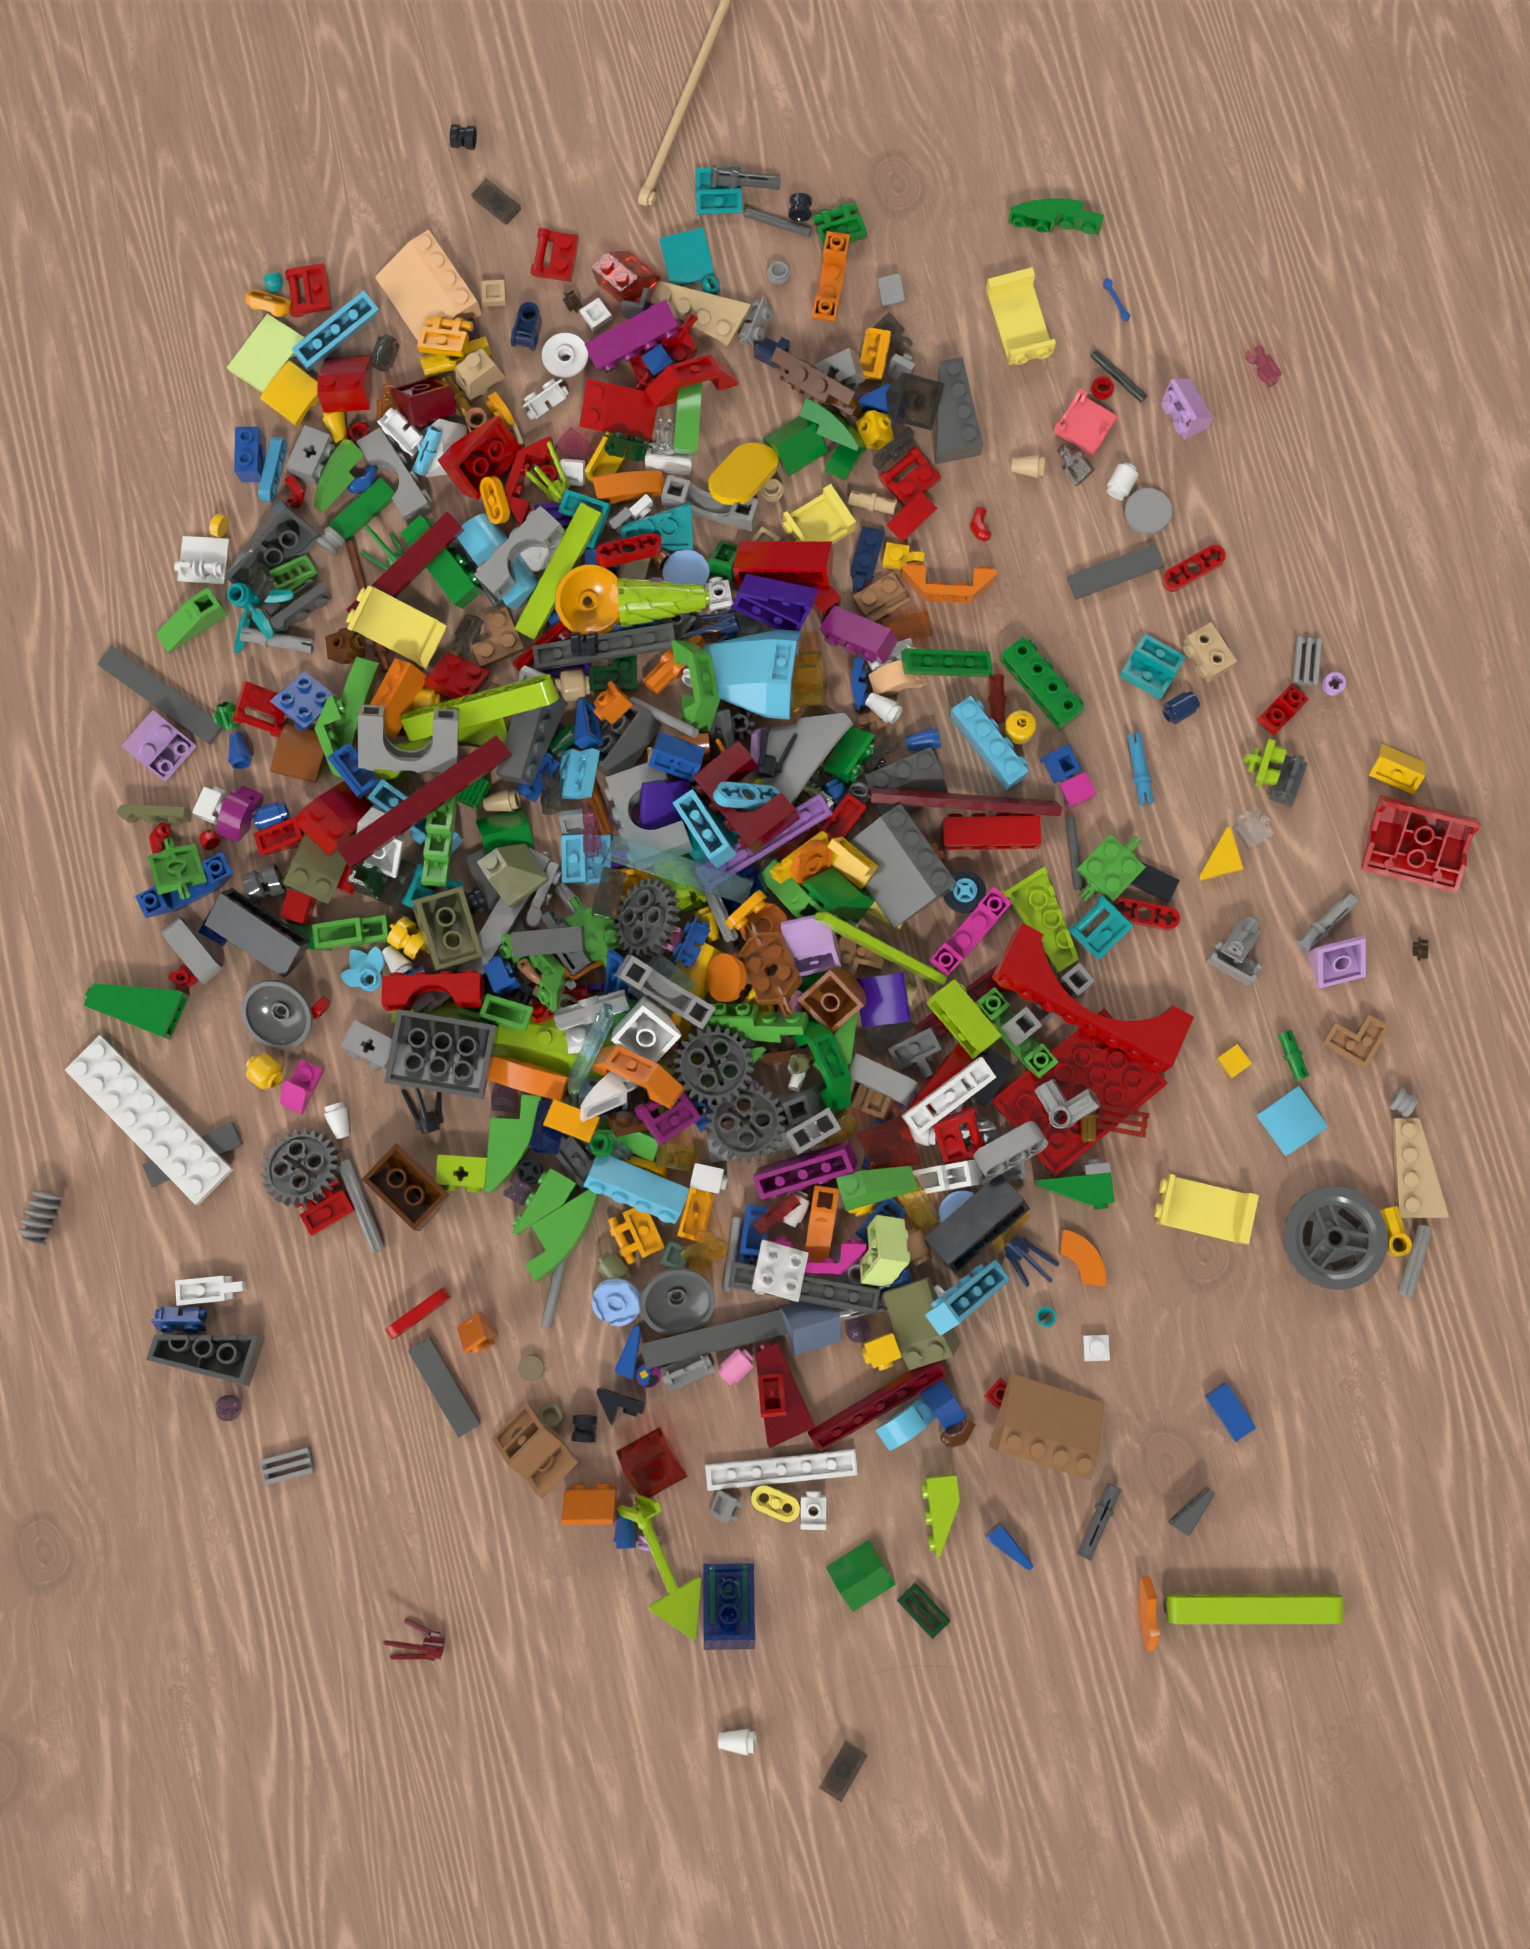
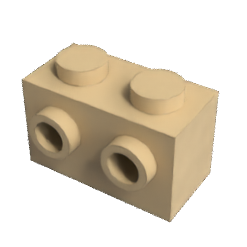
(1209, 652)

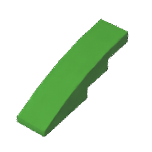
(356, 692)
(439, 844)

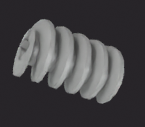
(40, 1216)

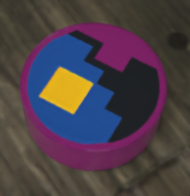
(648, 1377)

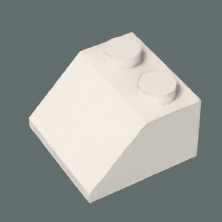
(389, 856)
(646, 1030)

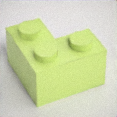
(886, 1251)

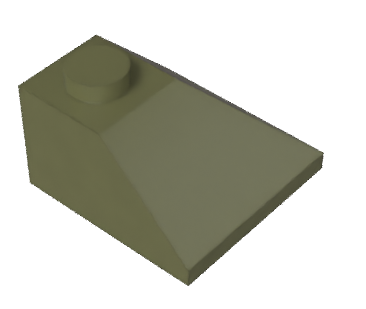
(513, 872)

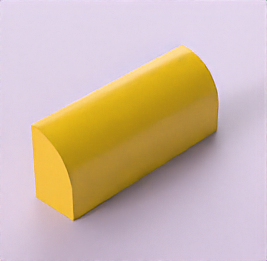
(698, 974)

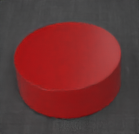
(320, 1007)

